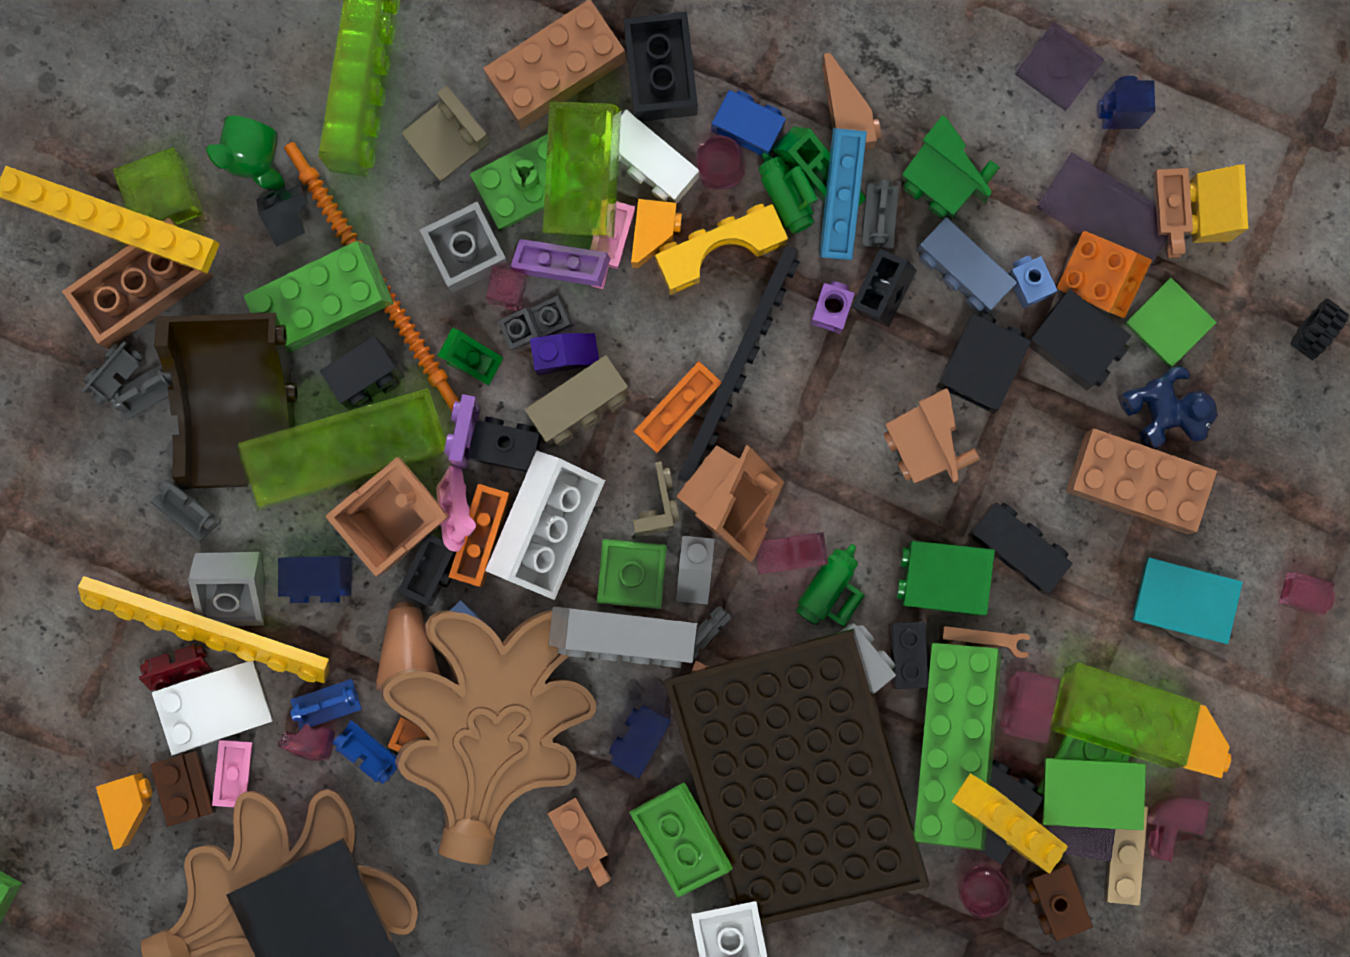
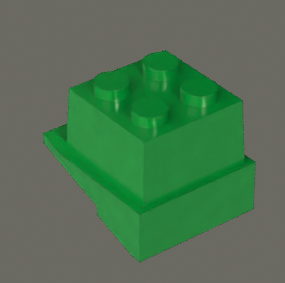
(945, 174)

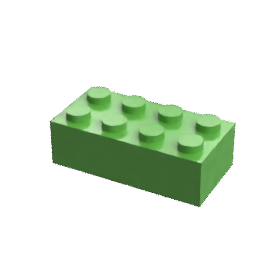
(324, 295)

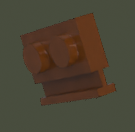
(183, 788)

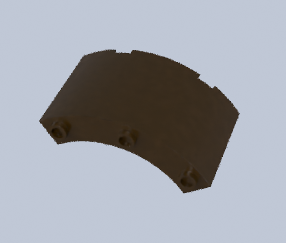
(225, 389)

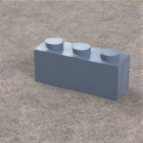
(965, 267)

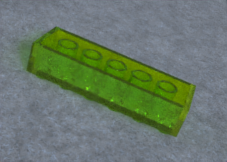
(356, 85)
(340, 448)

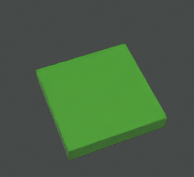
(1170, 323)
(631, 574)

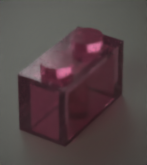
(1030, 706)

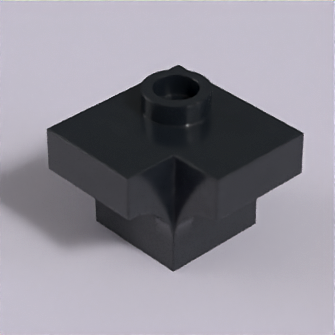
(281, 213)

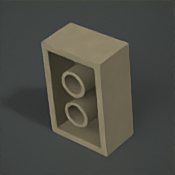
(579, 403)

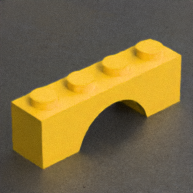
(757, 231)
(1009, 823)

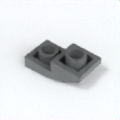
(535, 322)

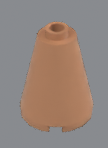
(405, 643)

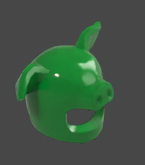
(247, 151)

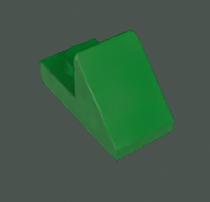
(470, 356)

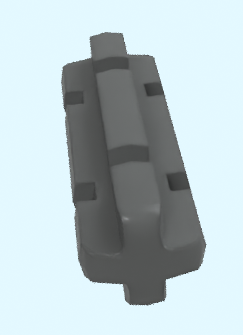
(710, 629)

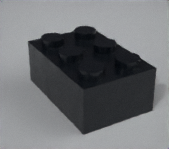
(660, 66)

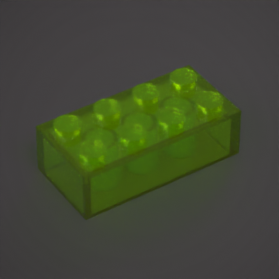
(582, 169)
(1125, 716)

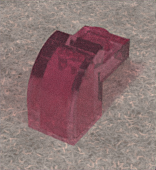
(792, 553)
(1171, 815)

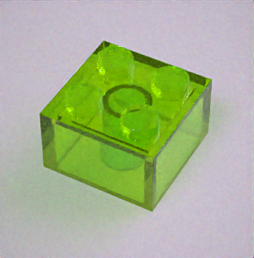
(159, 187)

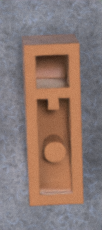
(846, 104)

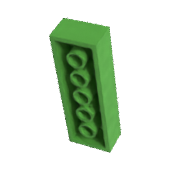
(956, 741)

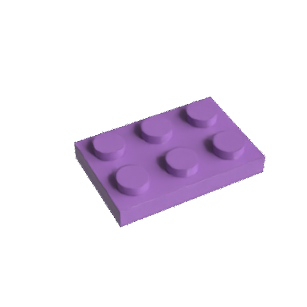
(458, 444)

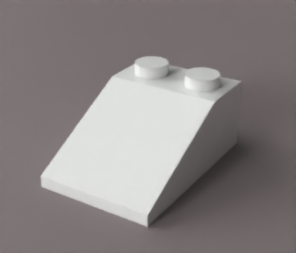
(212, 707)
(730, 932)

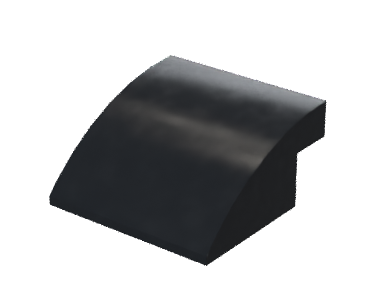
(313, 909)

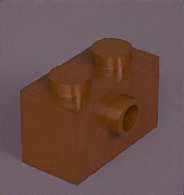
(1058, 902)

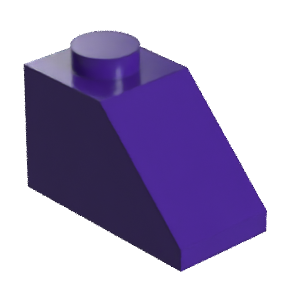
(563, 352)

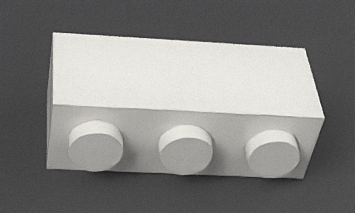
(654, 161)

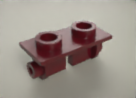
(161, 673)

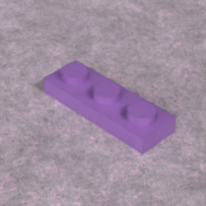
(560, 262)

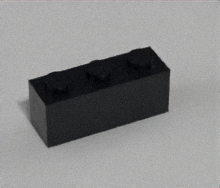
(1021, 547)

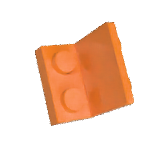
(1104, 273)

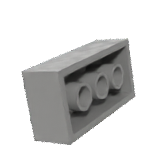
(625, 635)

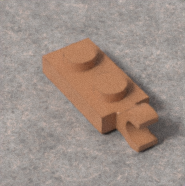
(1173, 208)
(987, 639)
(580, 839)

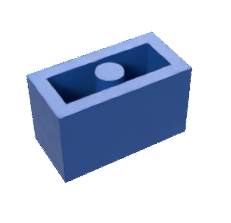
(748, 122)

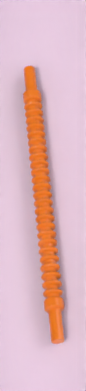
(309, 177)

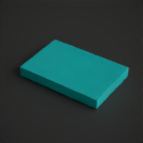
(1187, 601)

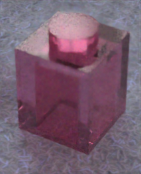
(506, 288)
(1307, 594)

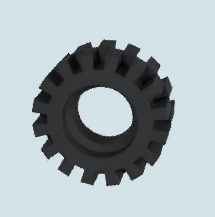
(1319, 329)

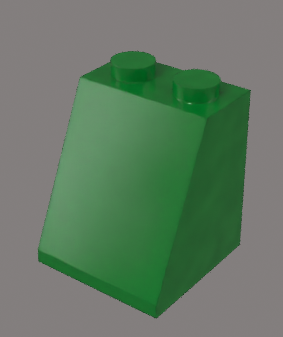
(946, 578)

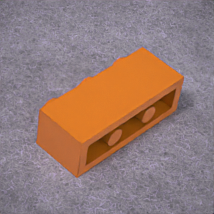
(489, 513)

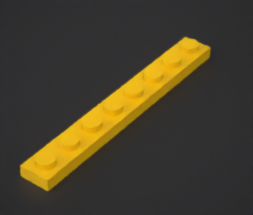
(108, 219)
(203, 629)

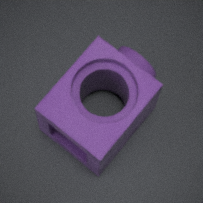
(832, 321)

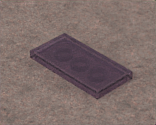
(1101, 205)

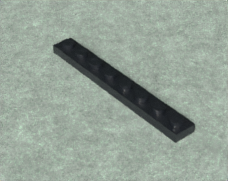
(745, 354)

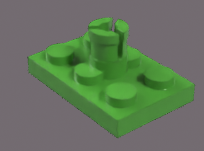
(514, 184)

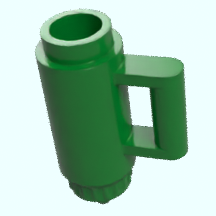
(788, 192)
(828, 586)

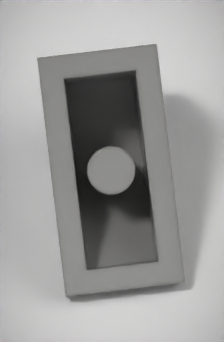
(695, 569)

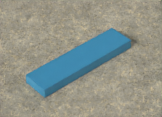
(842, 193)

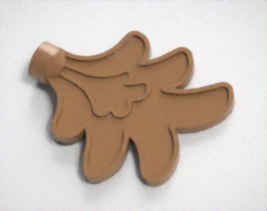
(489, 727)
(260, 847)

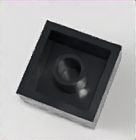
(362, 374)

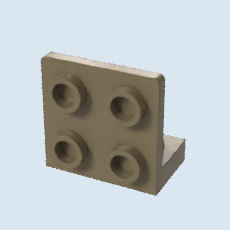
(446, 136)
(649, 521)

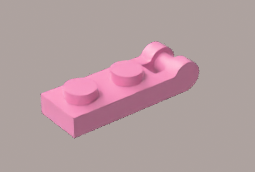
(452, 498)

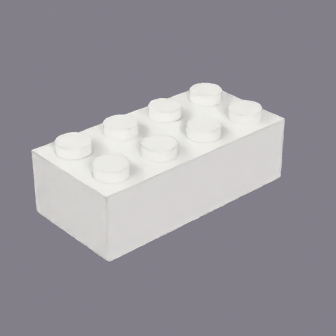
(545, 525)

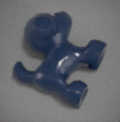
(1192, 413)

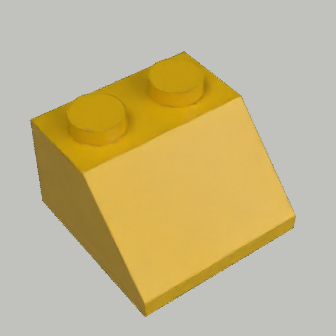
(1219, 204)

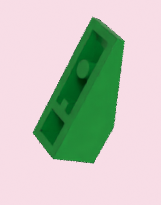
(804, 149)

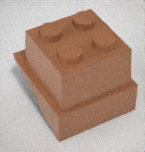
(926, 440)
(733, 498)
(387, 517)

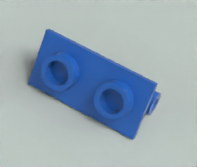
(325, 704)
(357, 743)

